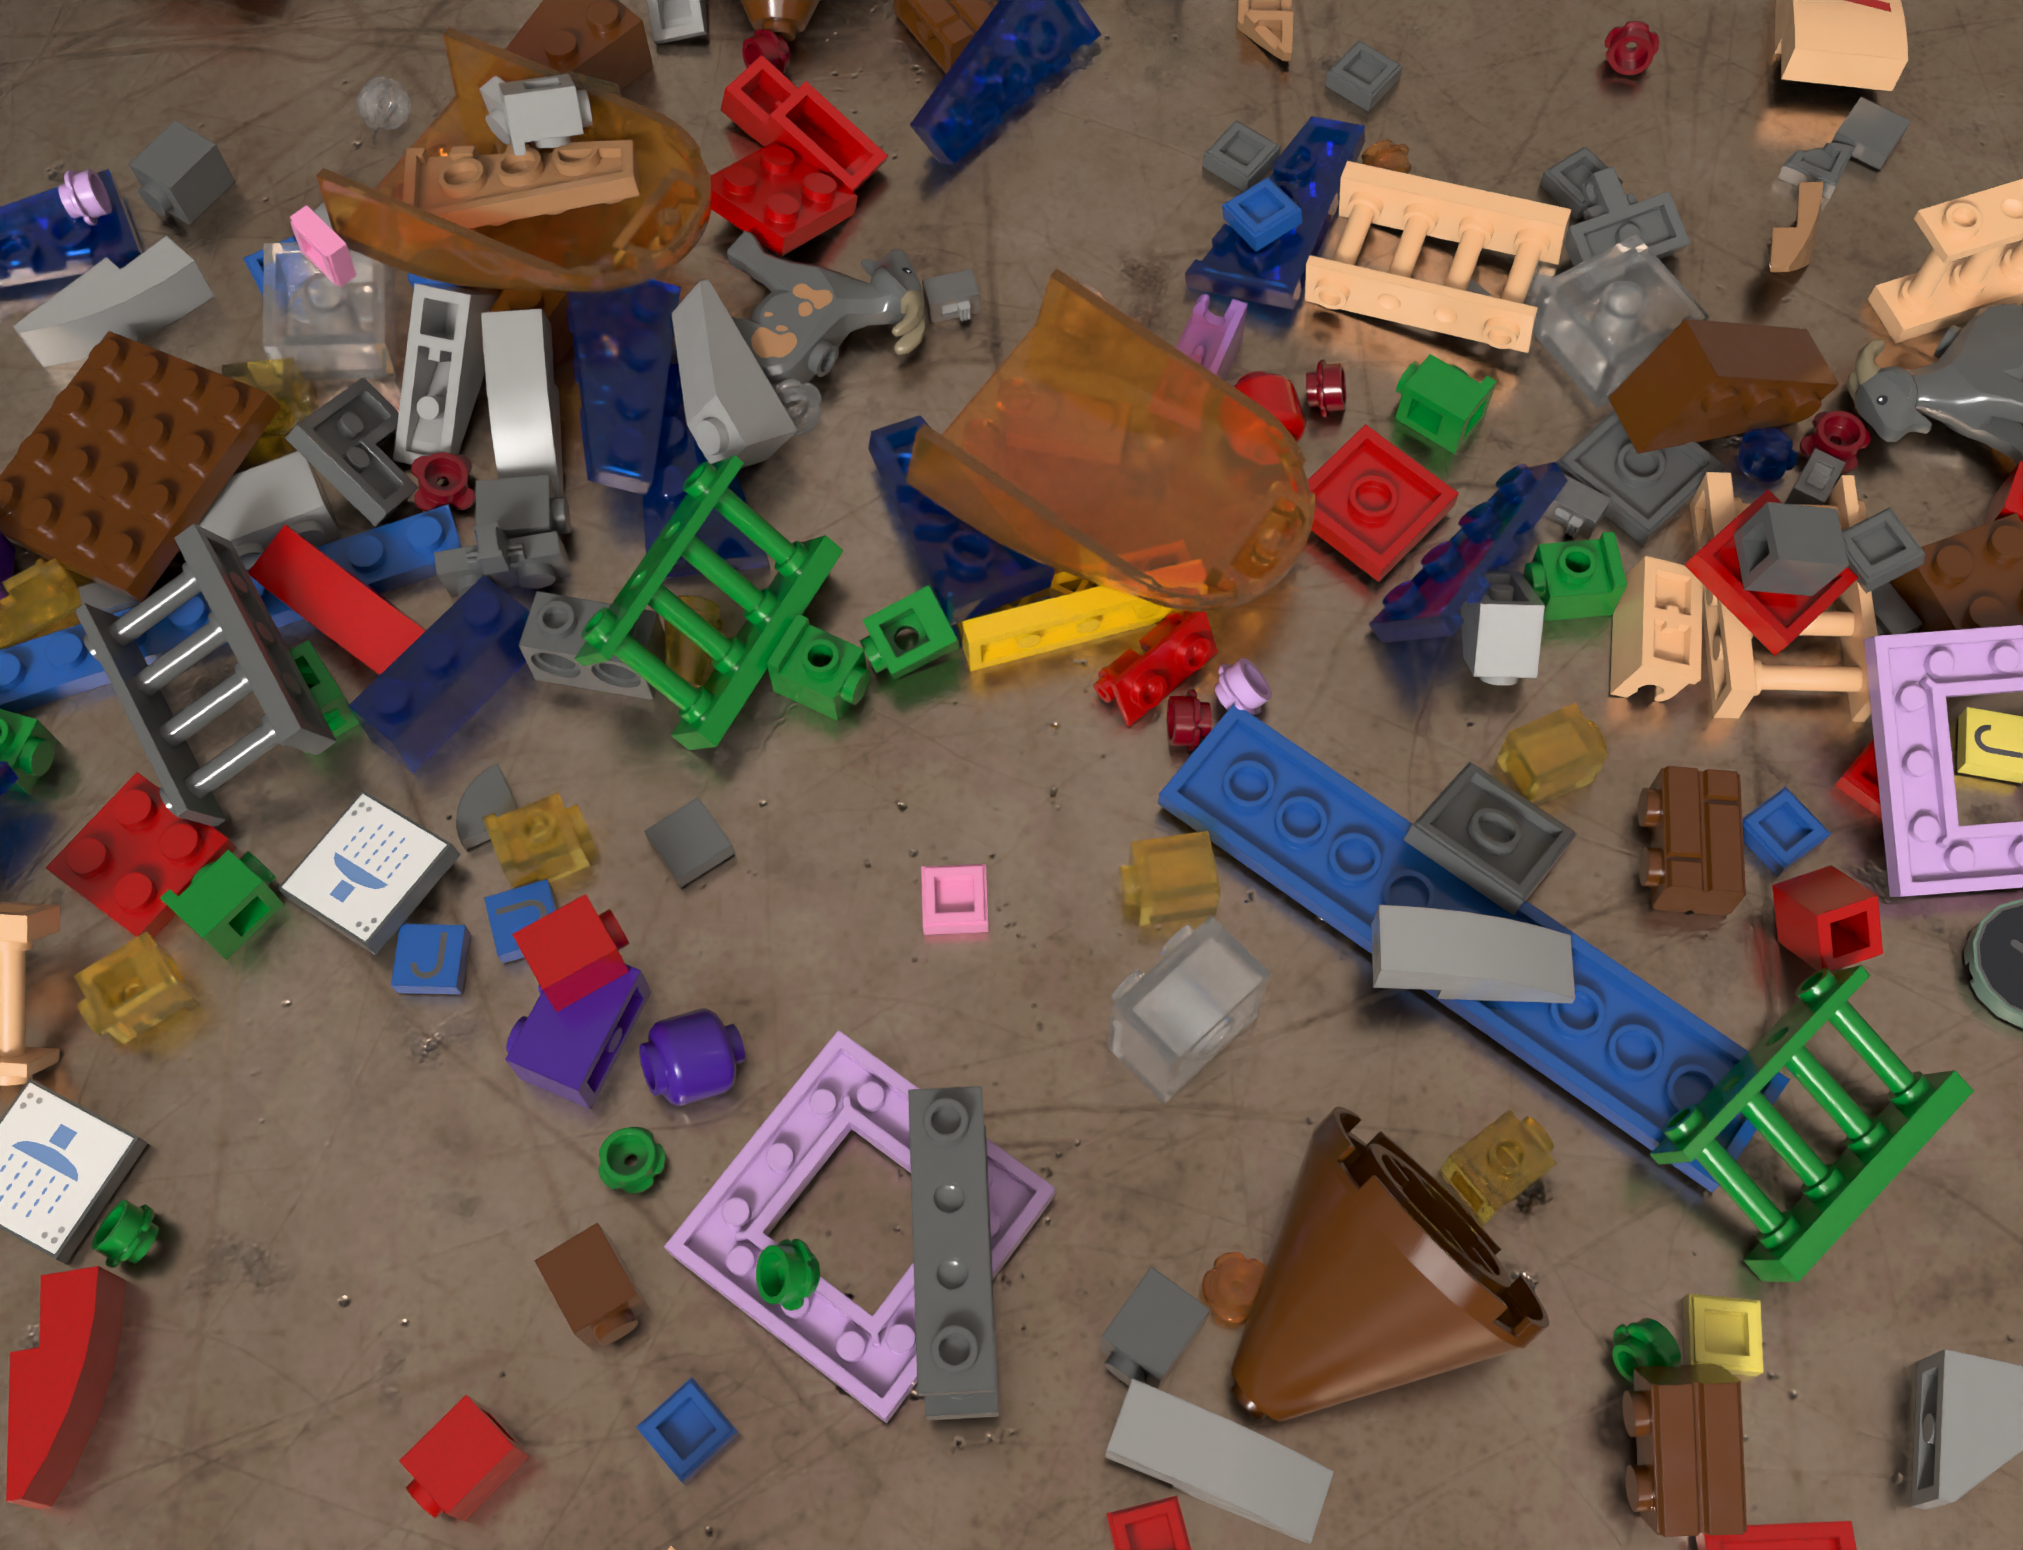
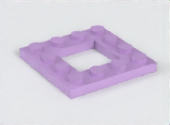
(1913, 753)
(731, 1224)

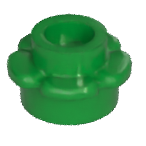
(629, 1142)
(125, 1233)
(787, 1273)
(1644, 1345)

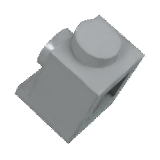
(544, 111)

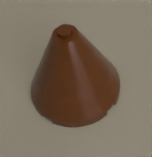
(1373, 1283)

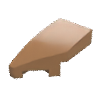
(1268, 25)
(1795, 245)

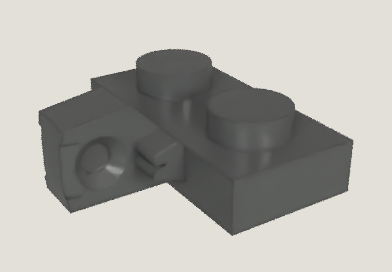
(1618, 216)
(521, 561)

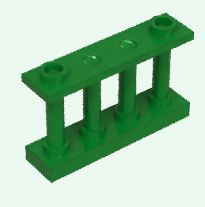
(769, 611)
(1876, 1146)

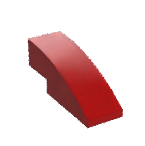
(803, 121)
(335, 600)
(61, 1383)

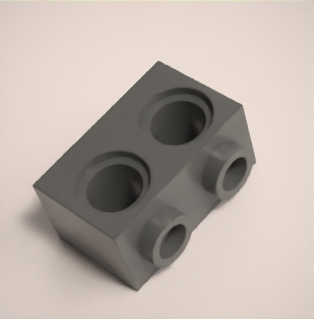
(555, 638)

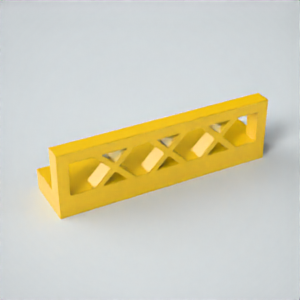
(1054, 622)

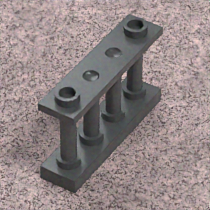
(262, 668)
(952, 1254)

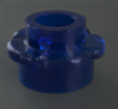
(1766, 454)

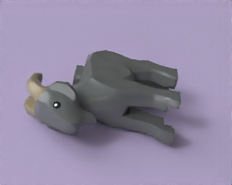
(1969, 389)

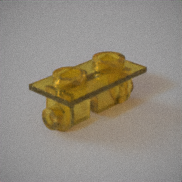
(36, 600)

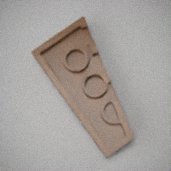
(506, 187)

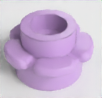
(85, 195)
(1242, 686)

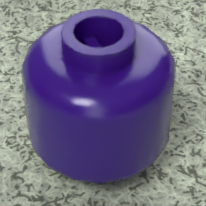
(691, 1057)

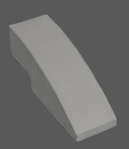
(131, 302)
(523, 395)
(1470, 956)
(1219, 1461)

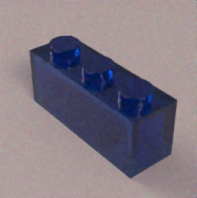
(444, 675)

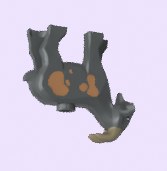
(815, 309)

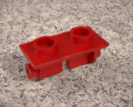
(1172, 654)

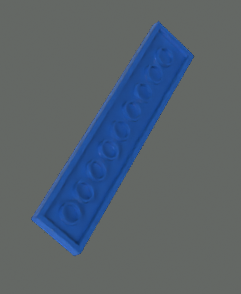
(1345, 854)

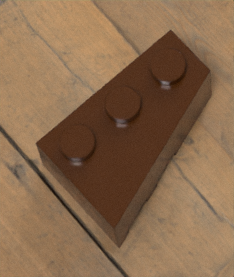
(587, 39)
(1721, 383)

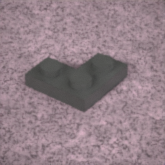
(343, 447)

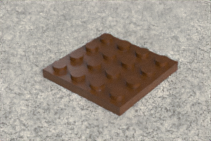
(128, 462)

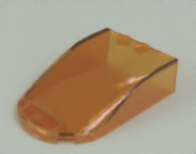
(564, 252)
(1122, 463)

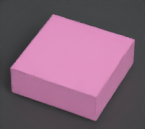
(322, 246)
(954, 899)

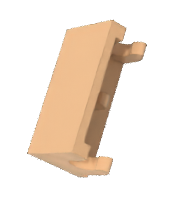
(1657, 630)

